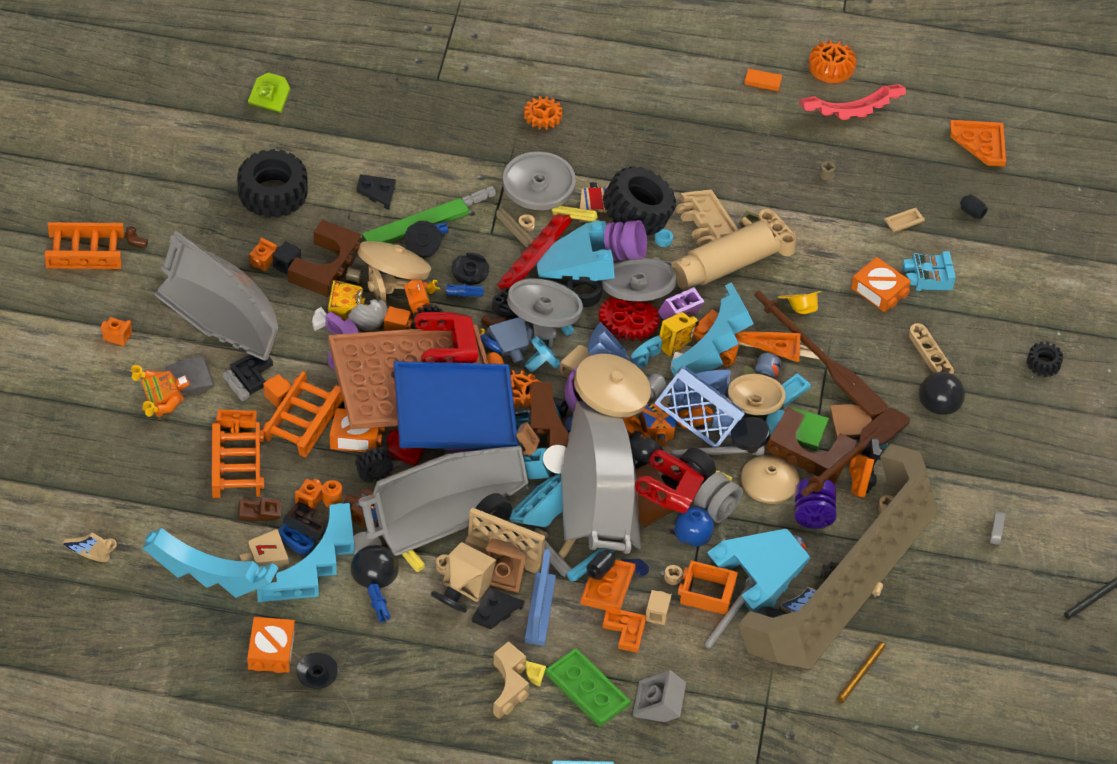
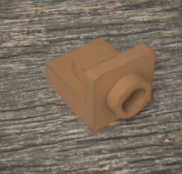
(528, 438)

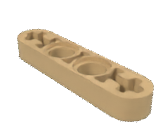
(927, 354)

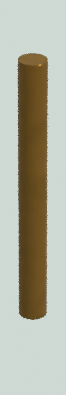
(861, 672)

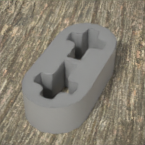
(997, 528)

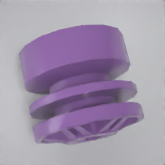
(626, 240)

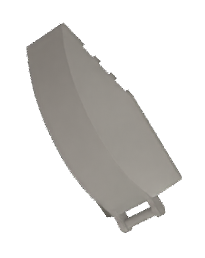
(217, 298)
(599, 482)
(439, 494)

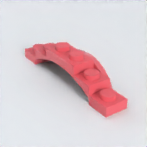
(855, 108)

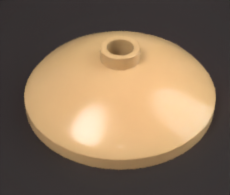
(757, 394)
(767, 485)

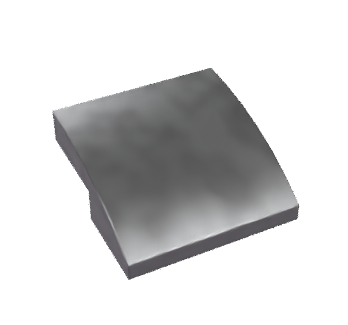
(196, 372)

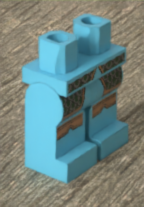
(930, 271)

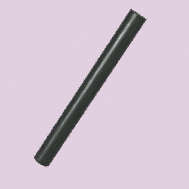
(1091, 599)

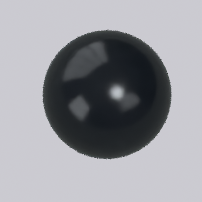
(942, 393)
(374, 566)

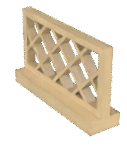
(480, 537)

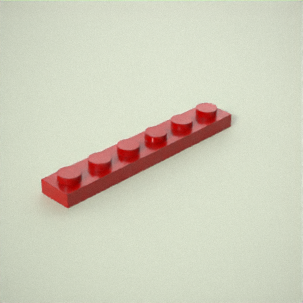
(535, 251)

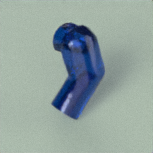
(641, 567)

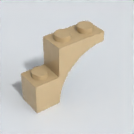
(510, 664)

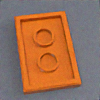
(611, 589)

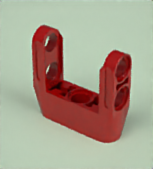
(462, 333)
(678, 499)

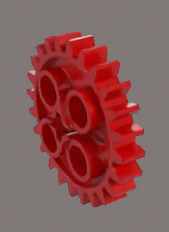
(629, 318)

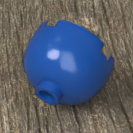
(694, 526)

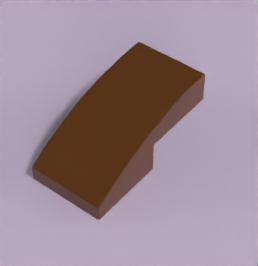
(264, 510)

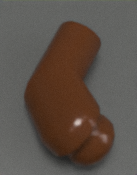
(133, 239)
(488, 321)

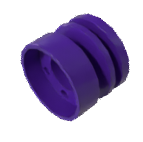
(816, 509)

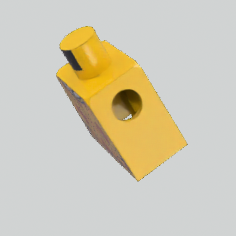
(345, 298)
(677, 332)

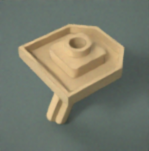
(383, 283)

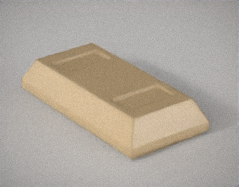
(904, 220)

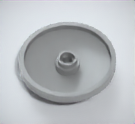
(539, 180)
(640, 280)
(544, 303)

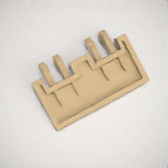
(707, 214)

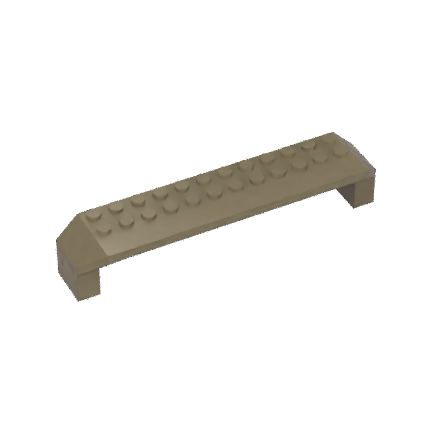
(805, 634)

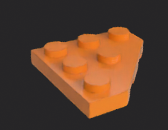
(981, 139)

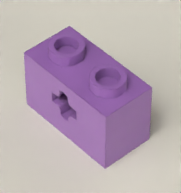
(686, 302)

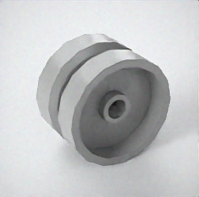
(718, 496)

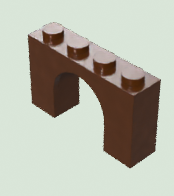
(320, 277)
(785, 445)

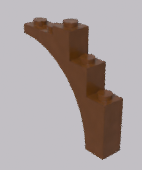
(543, 415)

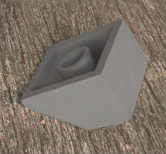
(660, 697)

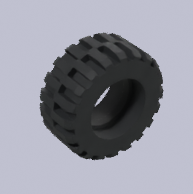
(641, 197)
(272, 200)

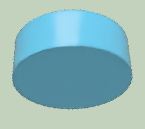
(664, 238)

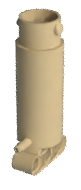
(735, 250)

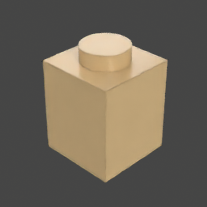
(658, 607)

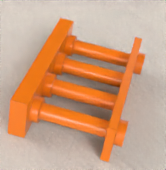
(84, 259)
(313, 428)
(220, 452)

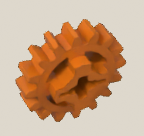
(543, 113)

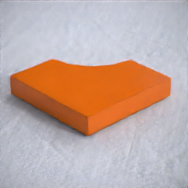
(860, 470)

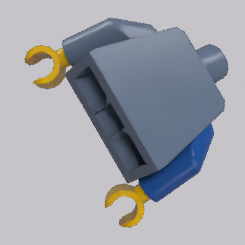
(508, 338)

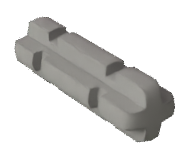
(479, 196)
(236, 385)

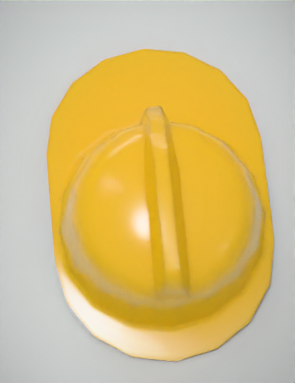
(803, 302)

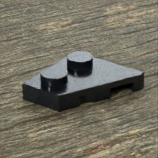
(377, 189)
(495, 608)

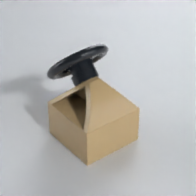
(466, 574)

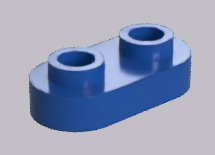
(296, 540)

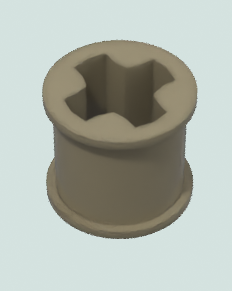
(827, 171)
(354, 275)

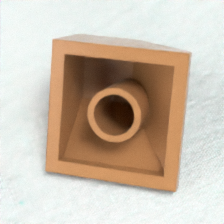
(508, 565)

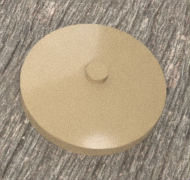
(394, 260)
(612, 385)

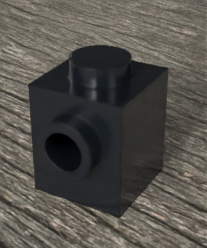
(285, 256)

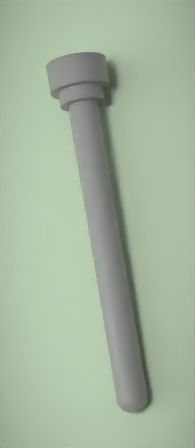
(719, 451)
(729, 615)

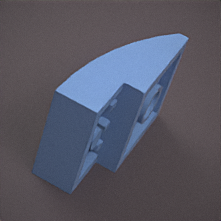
(605, 343)
(717, 379)

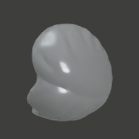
(369, 317)

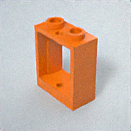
(712, 574)

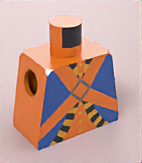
(658, 423)

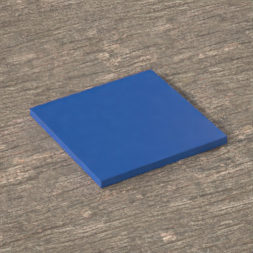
(454, 405)

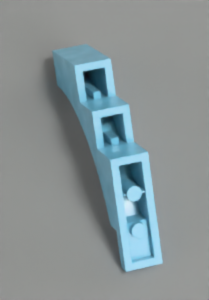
(705, 354)
(181, 559)
(302, 578)

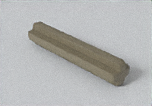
(514, 227)

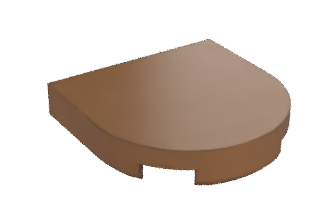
(848, 420)

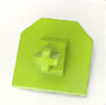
(270, 92)

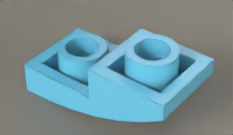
(648, 349)

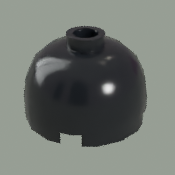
(643, 448)

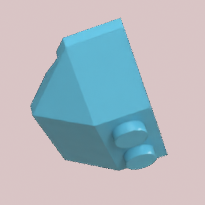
(541, 504)

